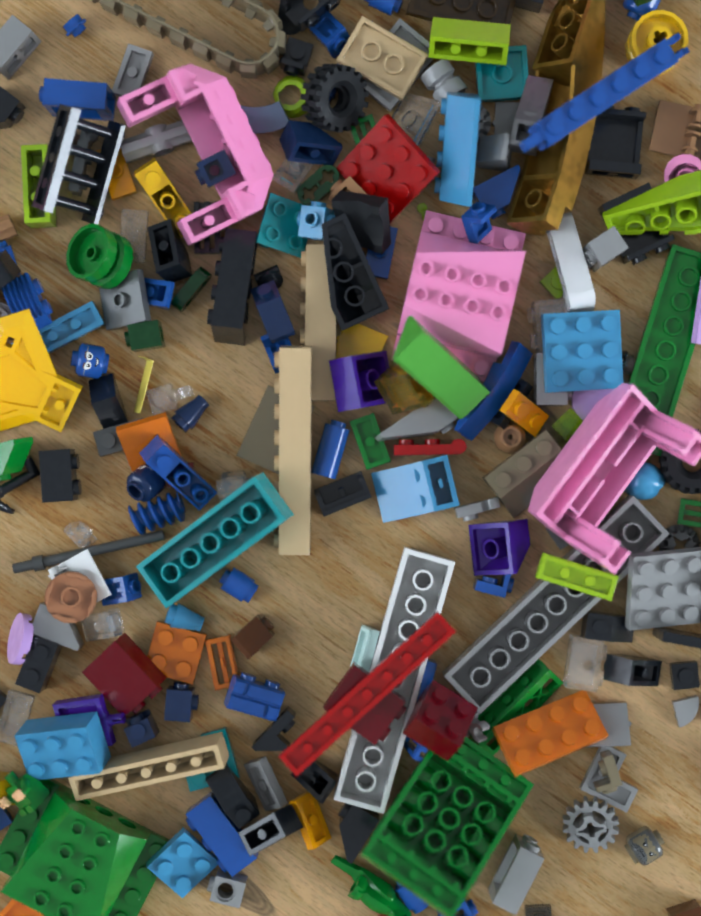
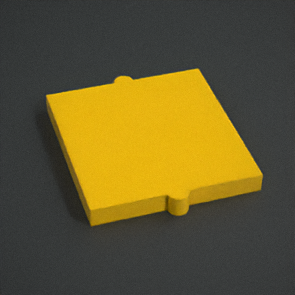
(359, 340)

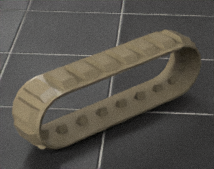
(203, 49)

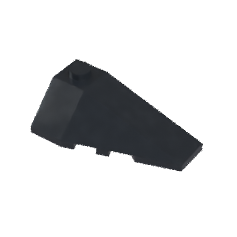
(350, 278)

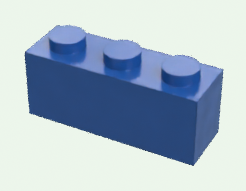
(219, 834)

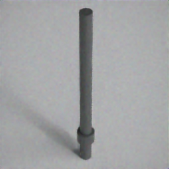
(40, 562)

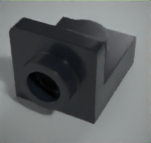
(296, 57)

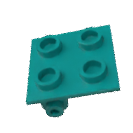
(280, 226)

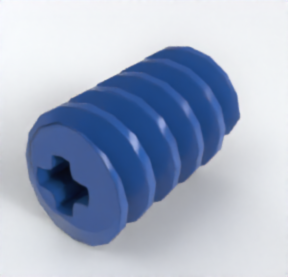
(158, 513)

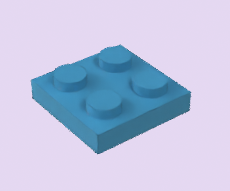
(182, 862)

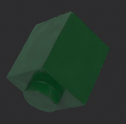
(145, 336)

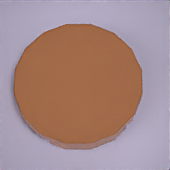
(70, 597)

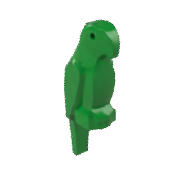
(372, 890)

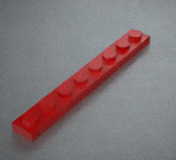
(367, 693)

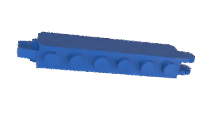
(603, 94)

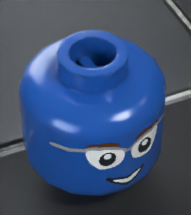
(90, 361)

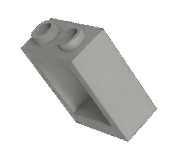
(516, 873)

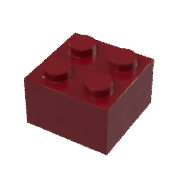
(440, 720)

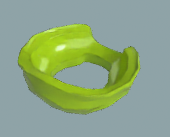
(294, 110)

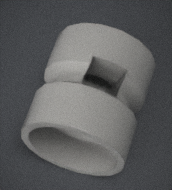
(441, 80)

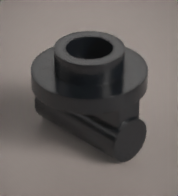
(268, 275)

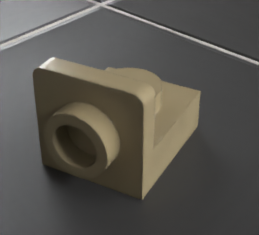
(607, 768)

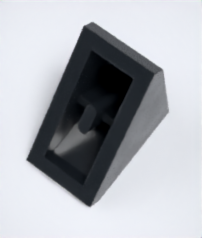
(107, 401)
(317, 780)

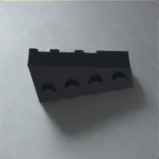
(233, 286)

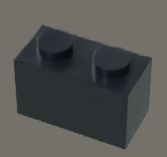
(59, 475)
(38, 664)
(270, 829)

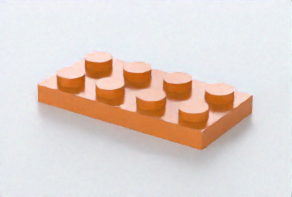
(549, 732)

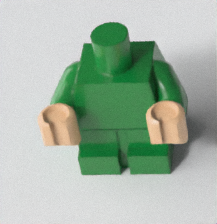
(24, 792)

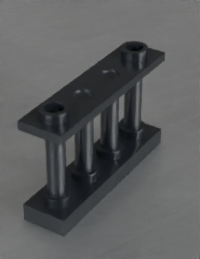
(56, 158)

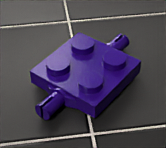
(91, 704)

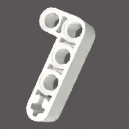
(572, 266)

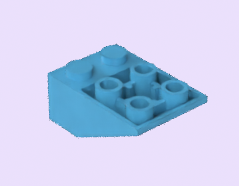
(415, 489)

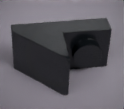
(271, 738)

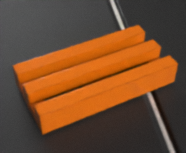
(217, 686)

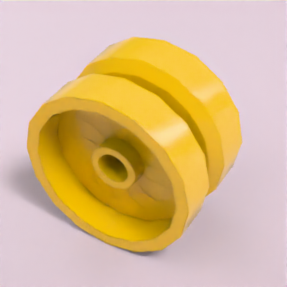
(654, 28)

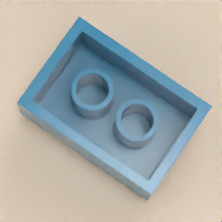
(63, 746)

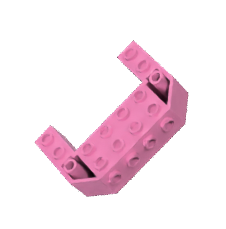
(214, 124)

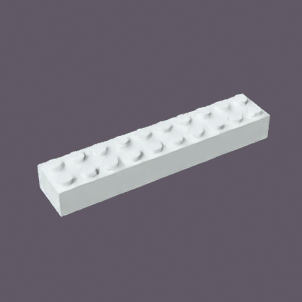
(414, 598)

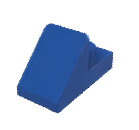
(159, 293)

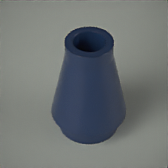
(190, 413)

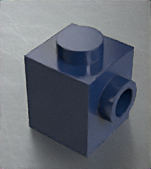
(180, 702)

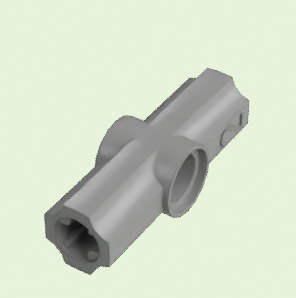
(155, 142)

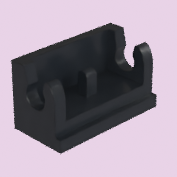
(342, 493)

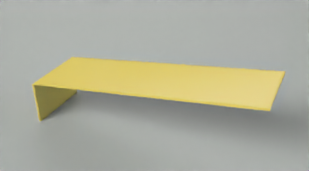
(143, 386)

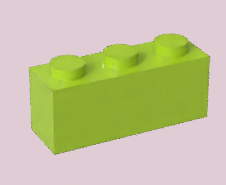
(469, 41)
(32, 162)

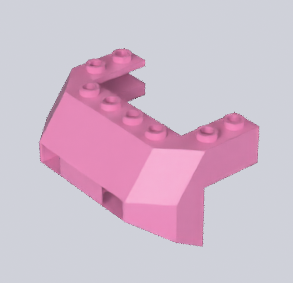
(599, 467)

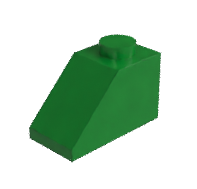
(13, 456)

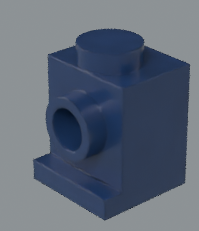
(222, 161)
(141, 728)

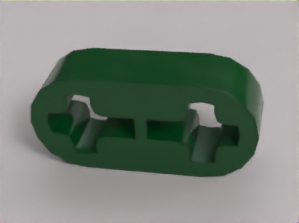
(314, 180)
(191, 289)

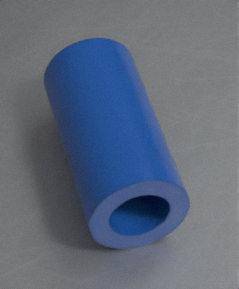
(330, 449)

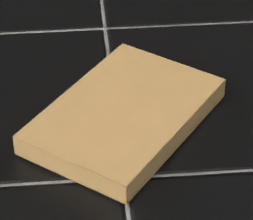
(382, 58)

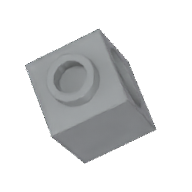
(231, 898)

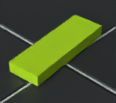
(576, 576)

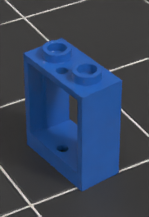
(92, 98)

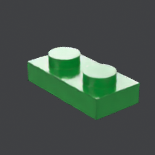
(365, 431)

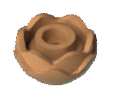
(513, 445)

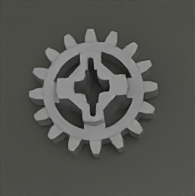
(601, 819)

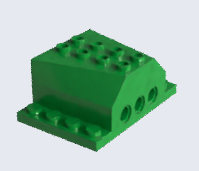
(447, 824)
(78, 858)

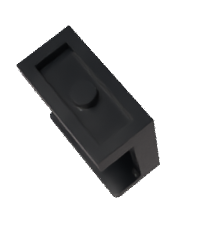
(616, 143)
(638, 244)

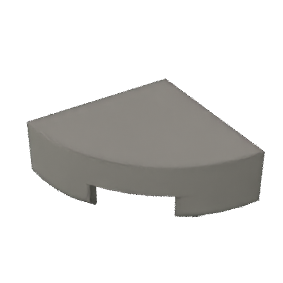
(685, 709)

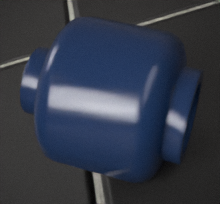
(144, 483)

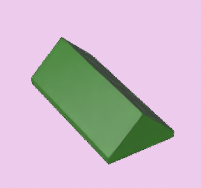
(438, 369)

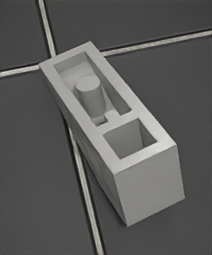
(421, 422)

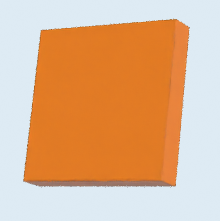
(139, 433)

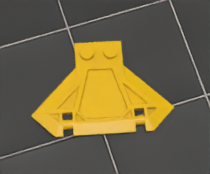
(28, 378)

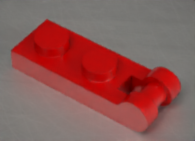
(430, 447)

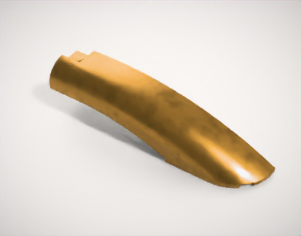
(573, 58)

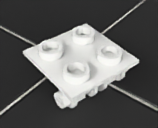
(85, 565)

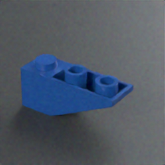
(177, 472)

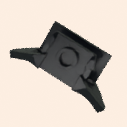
(297, 18)

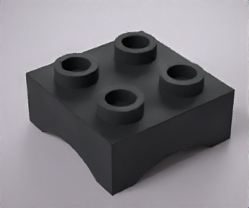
(367, 217)

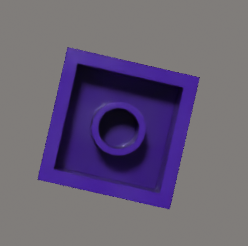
(354, 380)

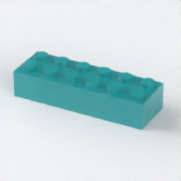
(214, 540)

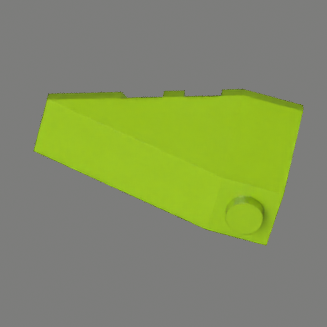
(662, 209)

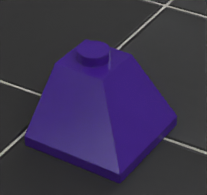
(499, 546)

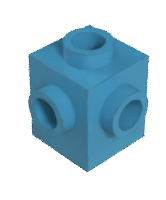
(311, 220)

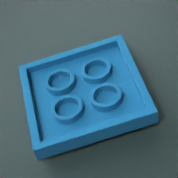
(582, 350)

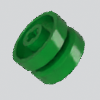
(99, 256)

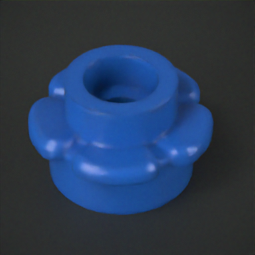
(75, 26)

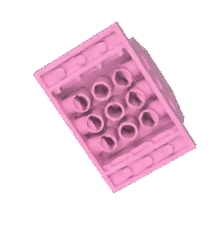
(464, 289)

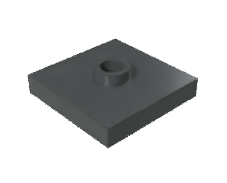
(126, 302)

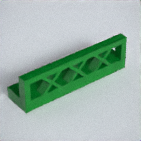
(513, 700)

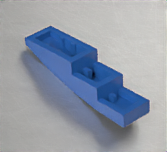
(500, 383)

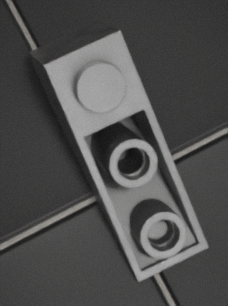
(530, 110)

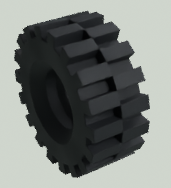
(350, 97)
(678, 476)

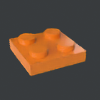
(176, 651)

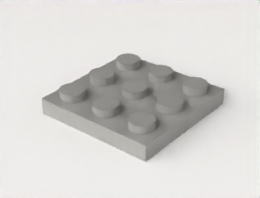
(663, 588)

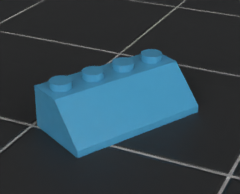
(459, 148)

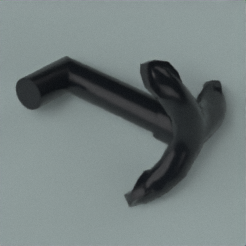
(31, 473)

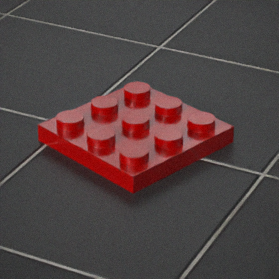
(389, 166)

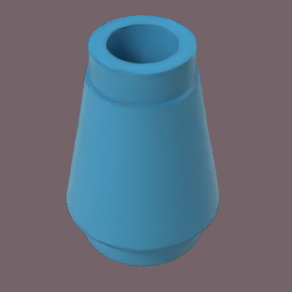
(183, 618)

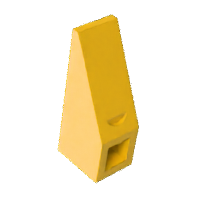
(162, 192)

